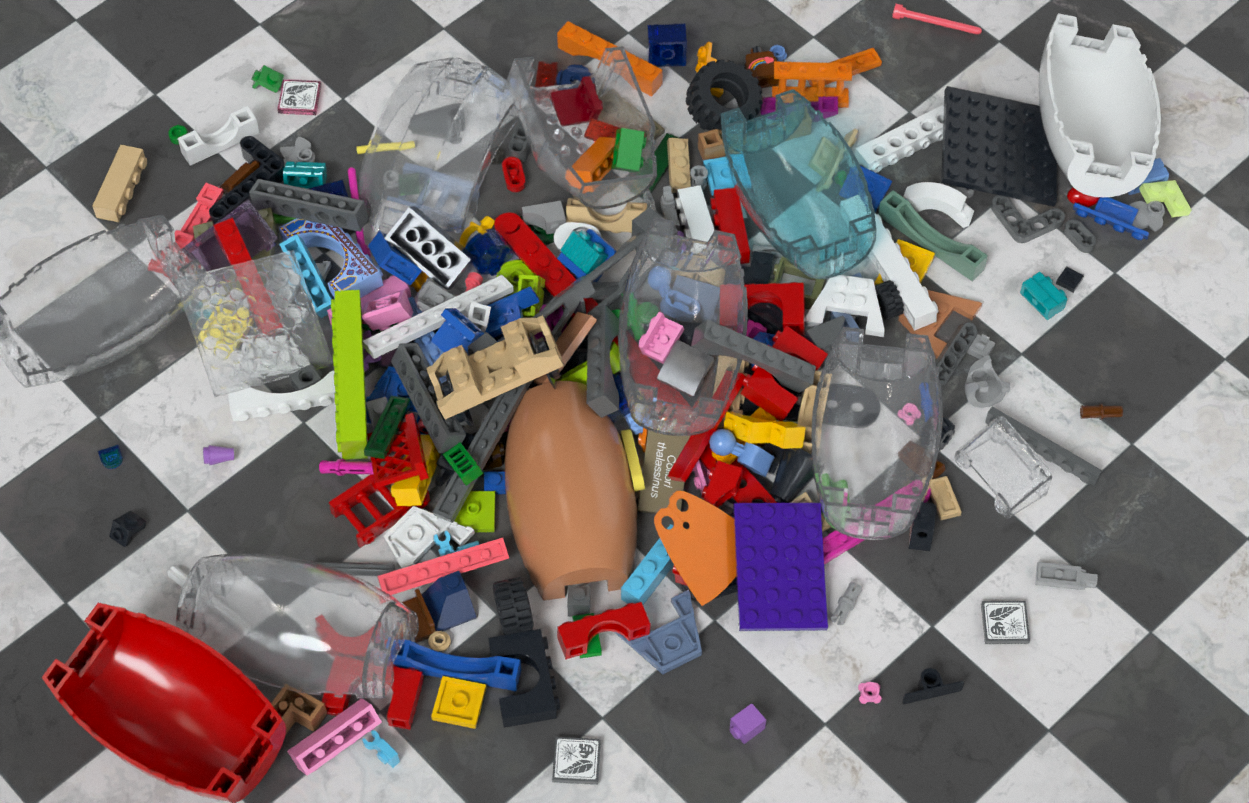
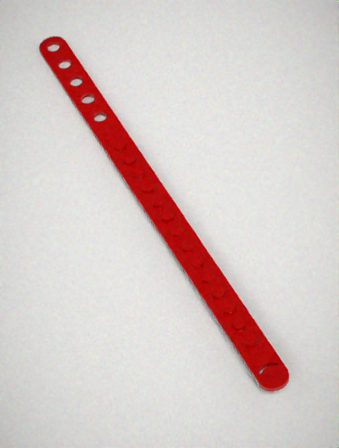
(557, 278)

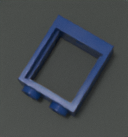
(393, 260)

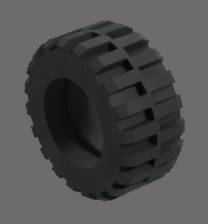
(730, 78)

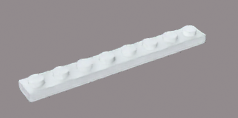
(432, 319)

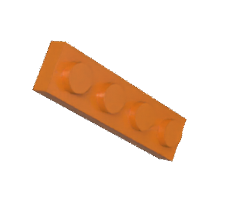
(860, 62)

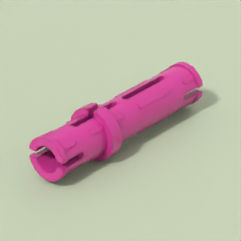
(344, 467)

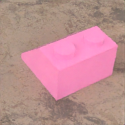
(387, 310)

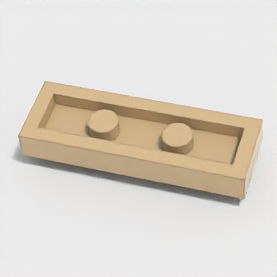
(678, 164)

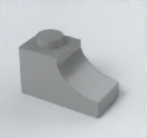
(546, 215)

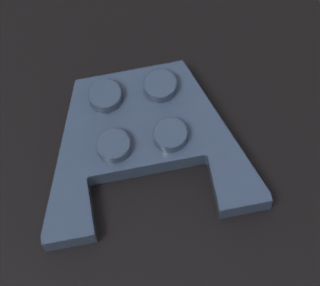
(672, 643)

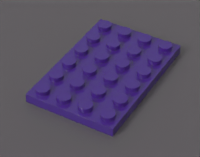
(780, 567)

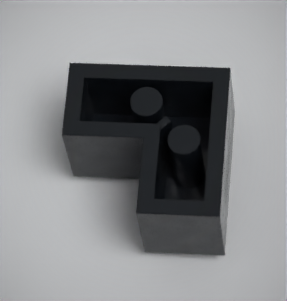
(760, 269)

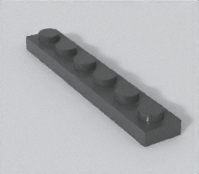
(1051, 451)

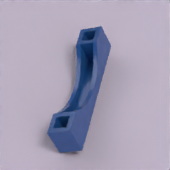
(492, 671)

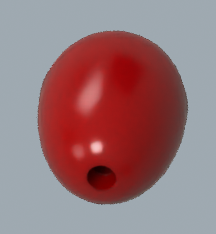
(1075, 196)

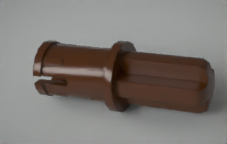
(1100, 411)

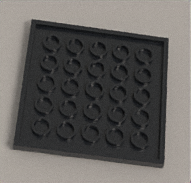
(997, 147)

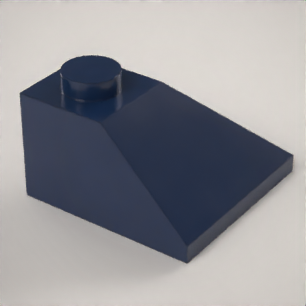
(449, 602)

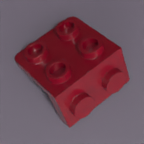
(577, 104)

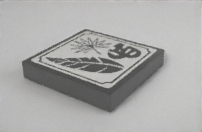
(1005, 622)
(576, 760)

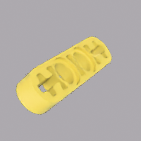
(633, 461)

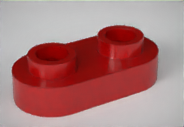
(515, 177)

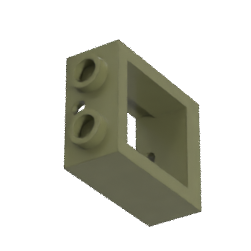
(786, 267)

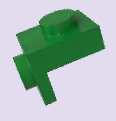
(267, 78)

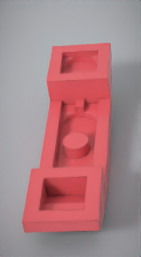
(206, 198)

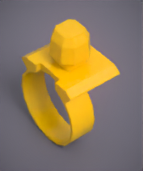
(486, 223)

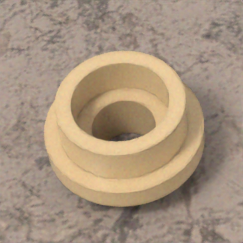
(440, 647)

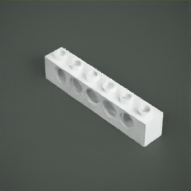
(902, 141)

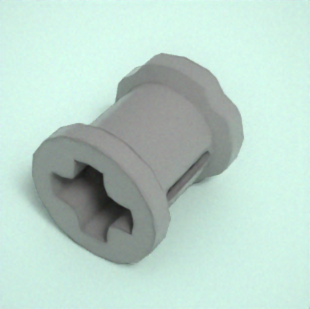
(699, 176)

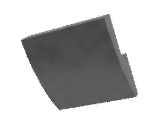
(685, 368)

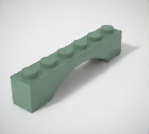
(960, 256)

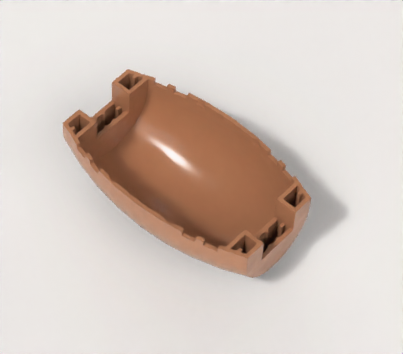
(569, 492)

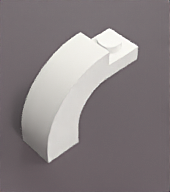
(942, 198)

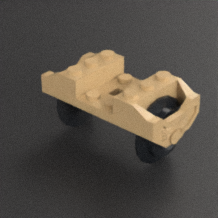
(495, 368)

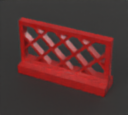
(412, 447)

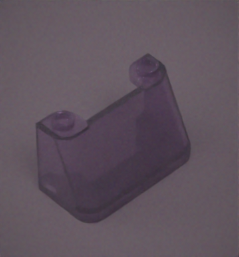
(252, 228)

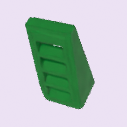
(470, 474)

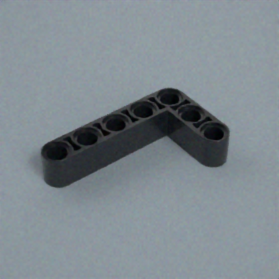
(270, 169)

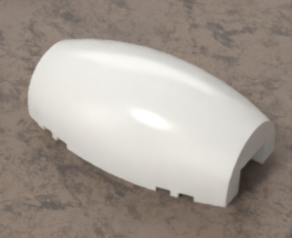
(1099, 108)

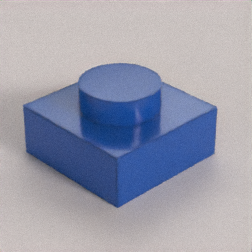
(495, 482)

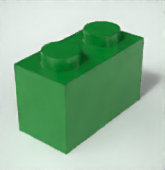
(628, 150)

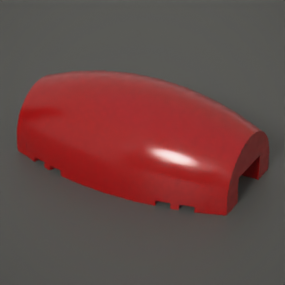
(168, 705)

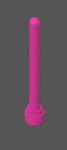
(355, 195)

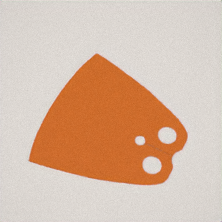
(705, 550)

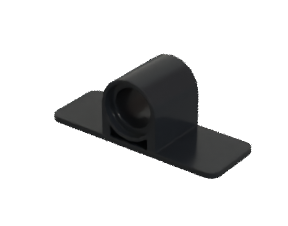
(929, 691)

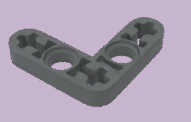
(1025, 226)

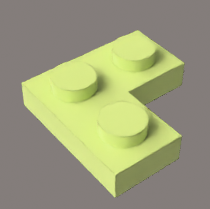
(1169, 194)

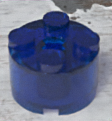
(490, 252)

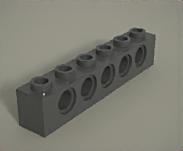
(309, 205)
(412, 370)

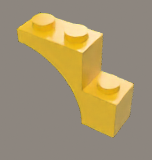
(765, 431)

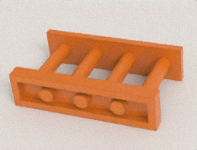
(814, 71)

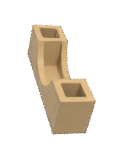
(614, 223)
(805, 412)

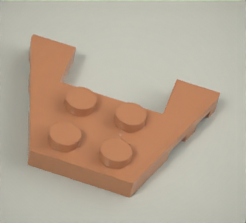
(946, 305)

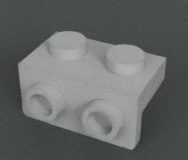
(431, 295)

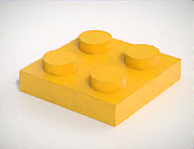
(458, 702)

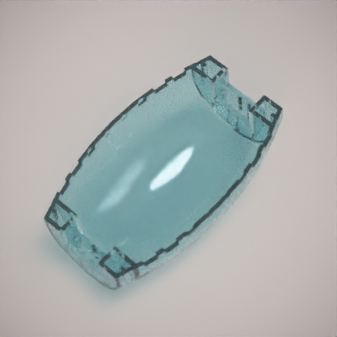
(801, 186)

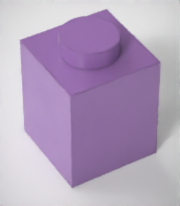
(747, 724)

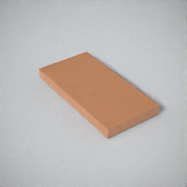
(571, 339)

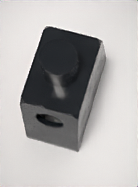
(925, 523)

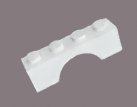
(199, 146)

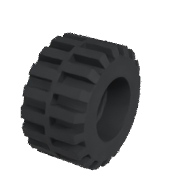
(513, 605)

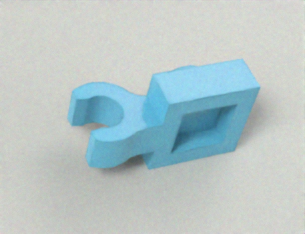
(385, 752)

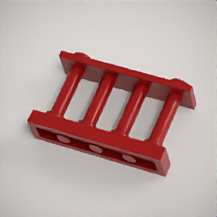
(359, 494)

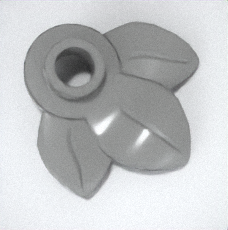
(299, 153)
(1147, 216)

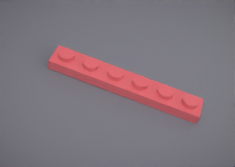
(431, 570)

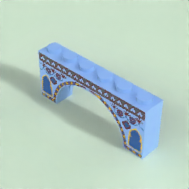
(358, 269)

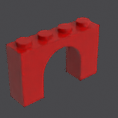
(787, 296)
(762, 387)
(404, 701)

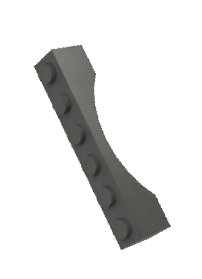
(722, 341)
(601, 388)

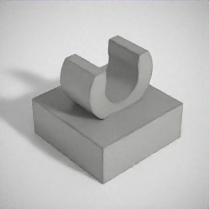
(981, 346)

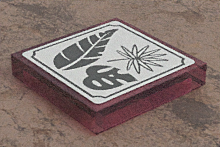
(299, 97)

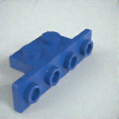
(1115, 214)
(509, 310)

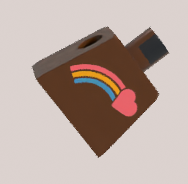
(762, 66)

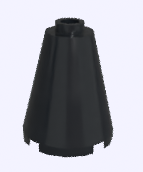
(792, 475)

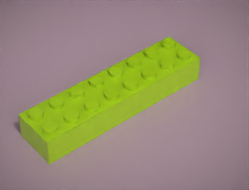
(349, 374)

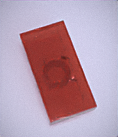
(600, 129)

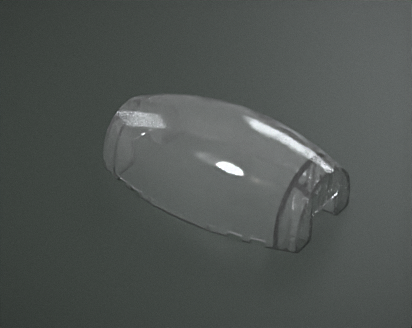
(687, 284)
(93, 302)
(875, 434)
(296, 623)

